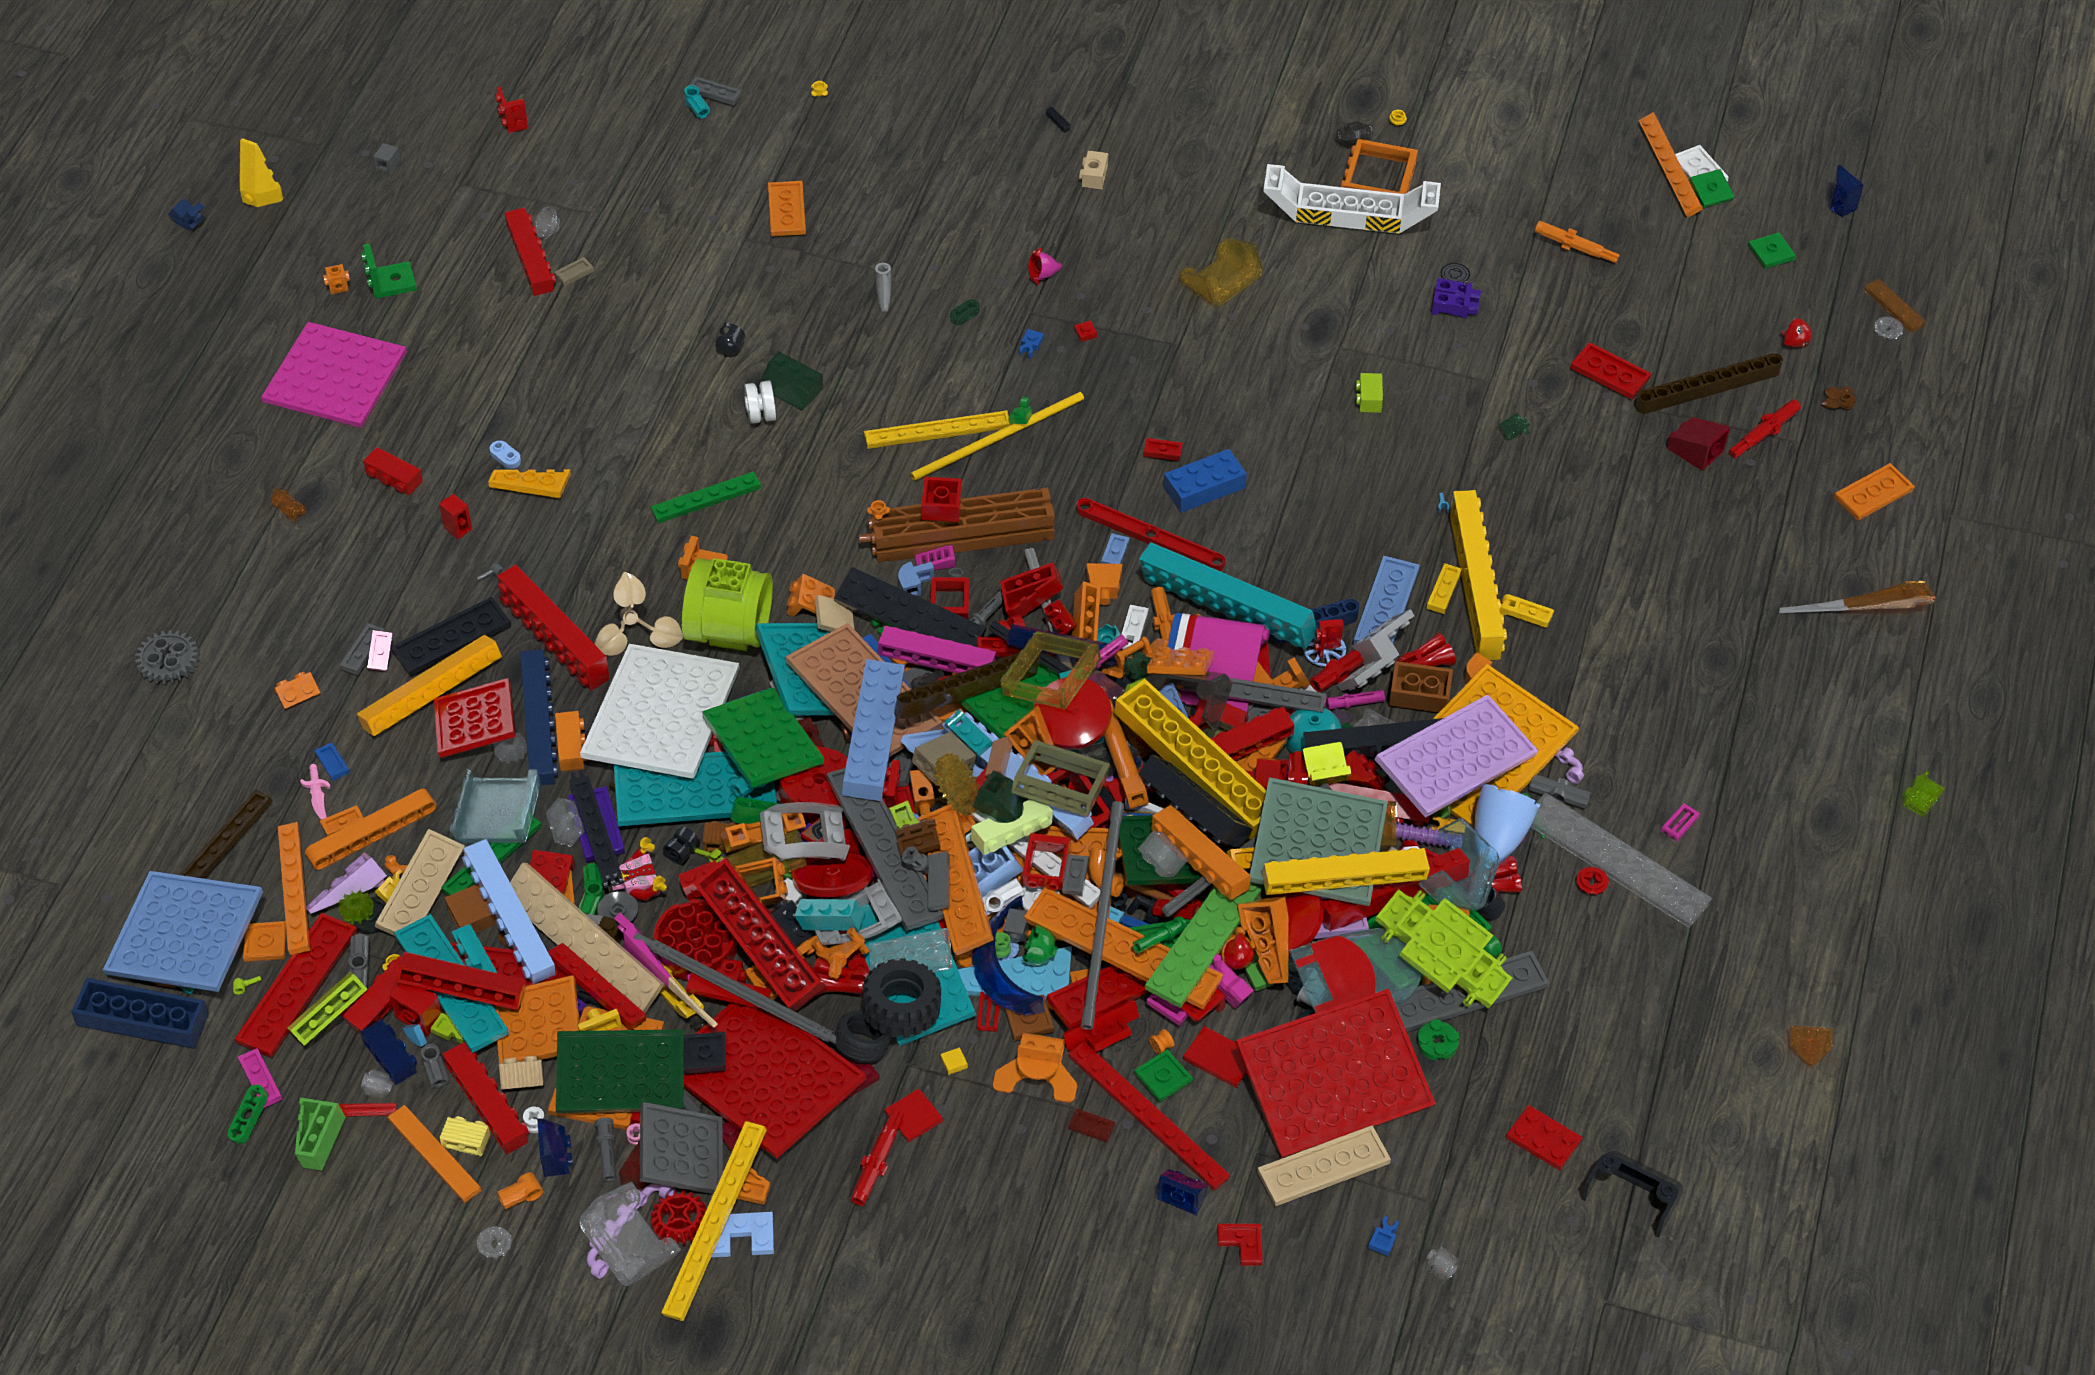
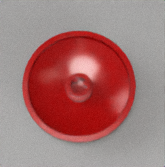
(1083, 719)
(833, 876)
(1304, 917)

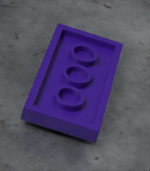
(610, 822)

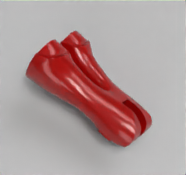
(1431, 653)
(1506, 877)
(849, 980)

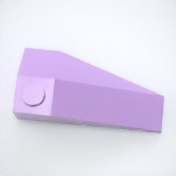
(360, 875)

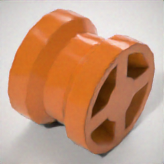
(1161, 1041)

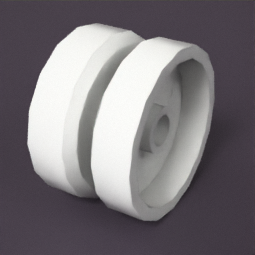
(759, 402)

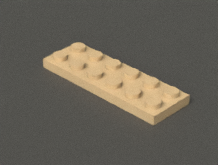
(420, 882)
(1323, 1165)

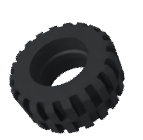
(901, 977)

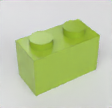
(1370, 392)

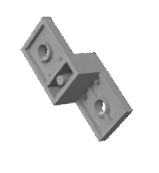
(1376, 651)

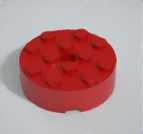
(812, 784)
(696, 932)

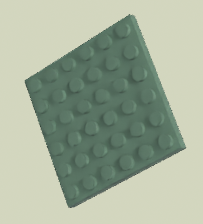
(1318, 823)

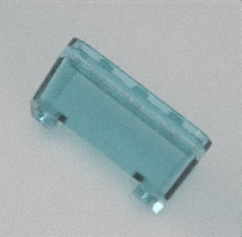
(1484, 860)

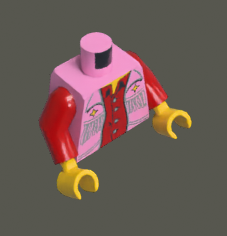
(640, 875)

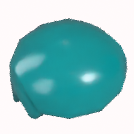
(1107, 633)

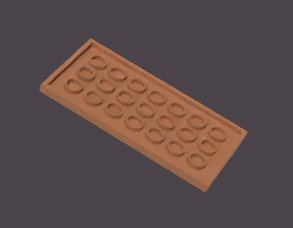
(835, 672)

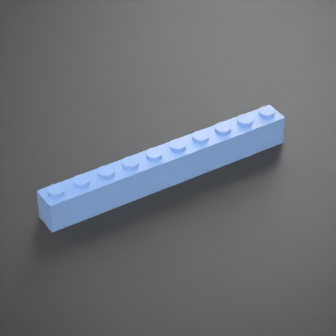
(1071, 822)

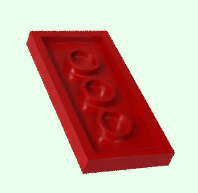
(1610, 370)

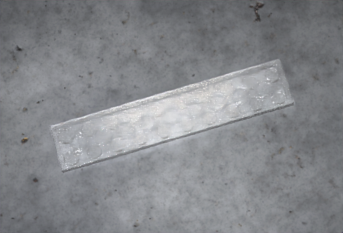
(1619, 861)

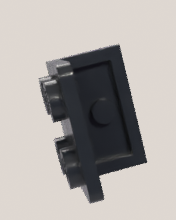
(785, 915)

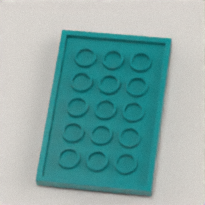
(778, 642)

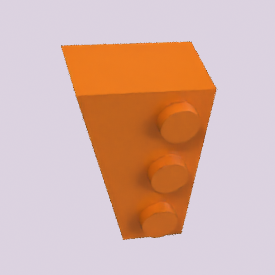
(1025, 731)

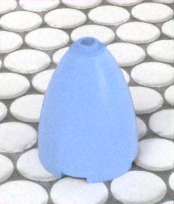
(1504, 818)

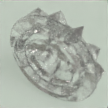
(1884, 323)
(485, 1240)

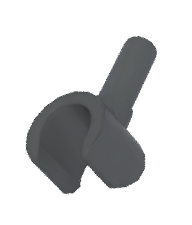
(495, 569)

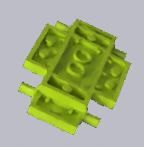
(1445, 946)

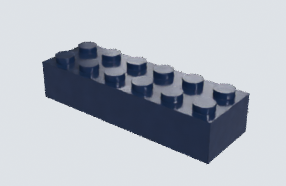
(140, 1012)

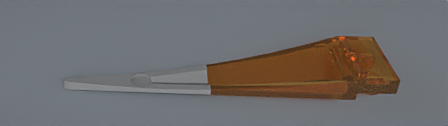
(1895, 597)

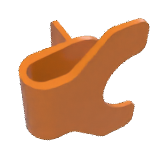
(1038, 1059)

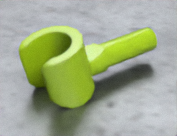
(714, 855)
(239, 984)

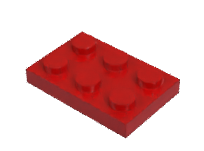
(1544, 1137)

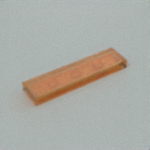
(1895, 305)

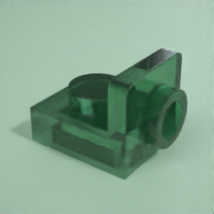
(1514, 426)

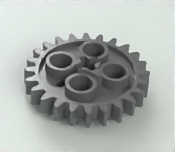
(167, 657)

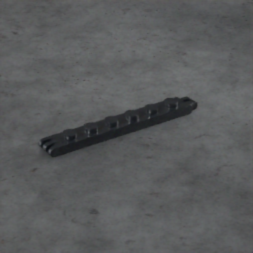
(595, 829)

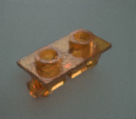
(286, 504)

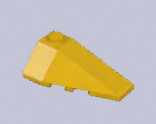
(256, 180)

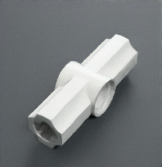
(1005, 893)

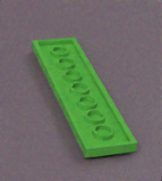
(1198, 945)

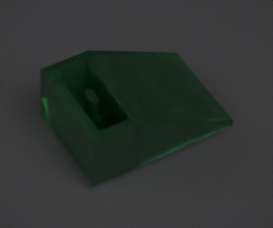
(997, 800)

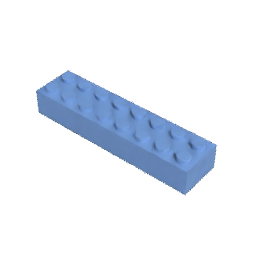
(873, 730)

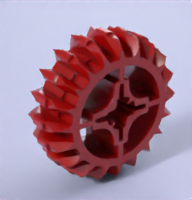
(679, 1209)

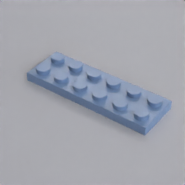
(1388, 595)

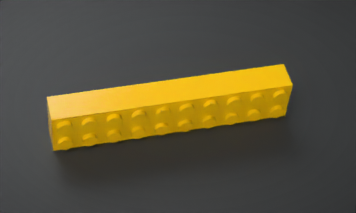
(1477, 575)
(1191, 751)

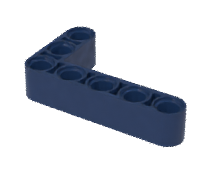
(1345, 610)

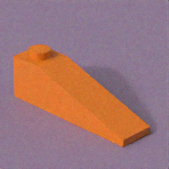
(1268, 930)

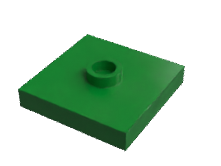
(1711, 188)
(1771, 250)
(1163, 1075)

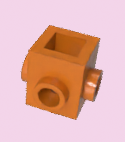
(336, 279)

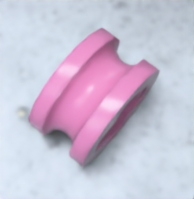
(630, 1134)

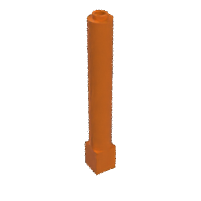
(1123, 760)

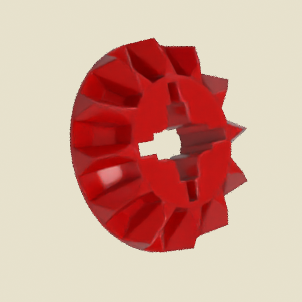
(1585, 876)

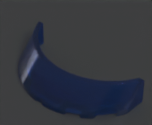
(993, 978)

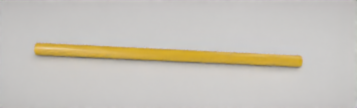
(990, 439)

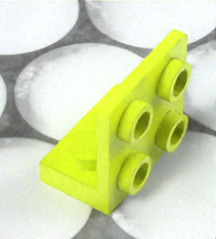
(1326, 764)

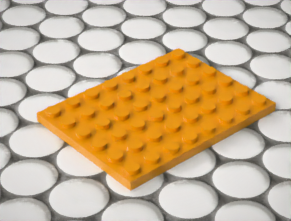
(1535, 719)

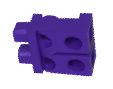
(1455, 298)

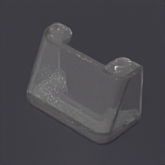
(624, 1235)

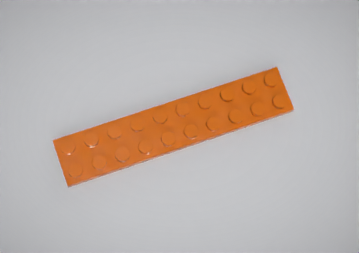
(1077, 926)

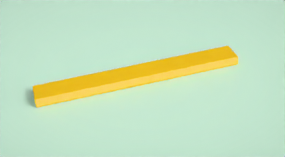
(936, 429)

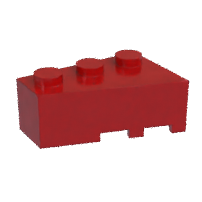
(1030, 589)

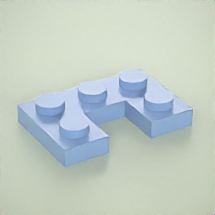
(756, 1225)

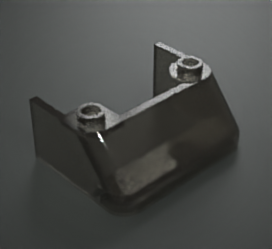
(1211, 687)

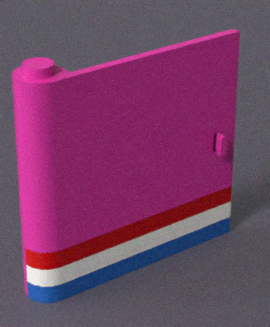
(1233, 642)

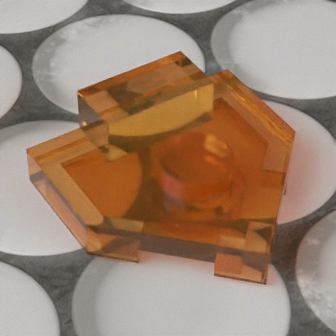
(1811, 1043)

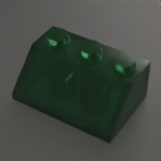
(792, 380)

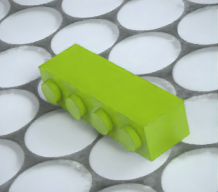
(327, 1008)

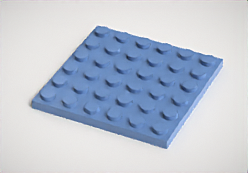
(183, 931)

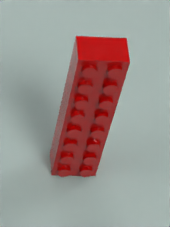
(553, 628)
(760, 934)

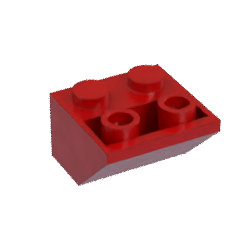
(1364, 772)

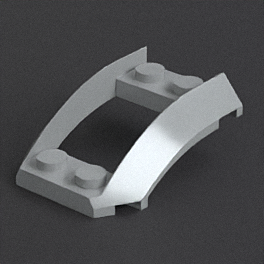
(832, 829)
(883, 907)

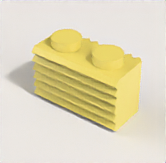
(465, 1136)

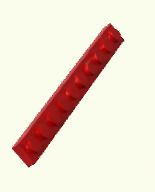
(1149, 1116)

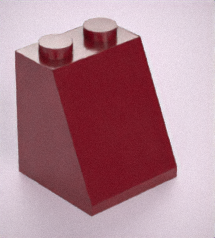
(1699, 441)

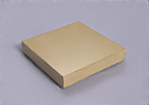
(832, 614)

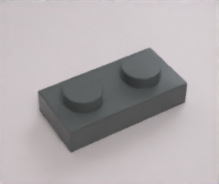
(1075, 875)

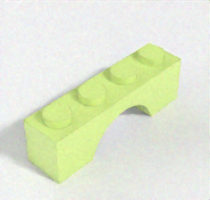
(992, 835)

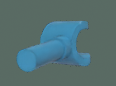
(1442, 504)

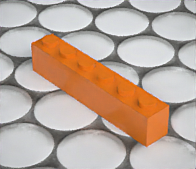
(1202, 853)

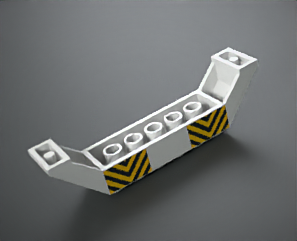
(1350, 206)

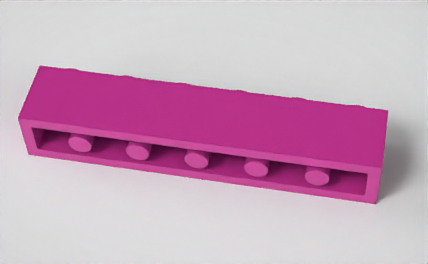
(932, 651)

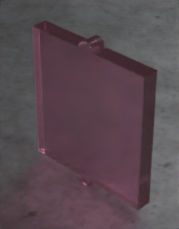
(1110, 687)

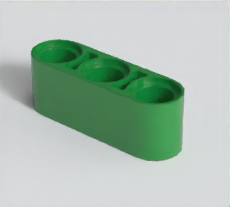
(748, 810)

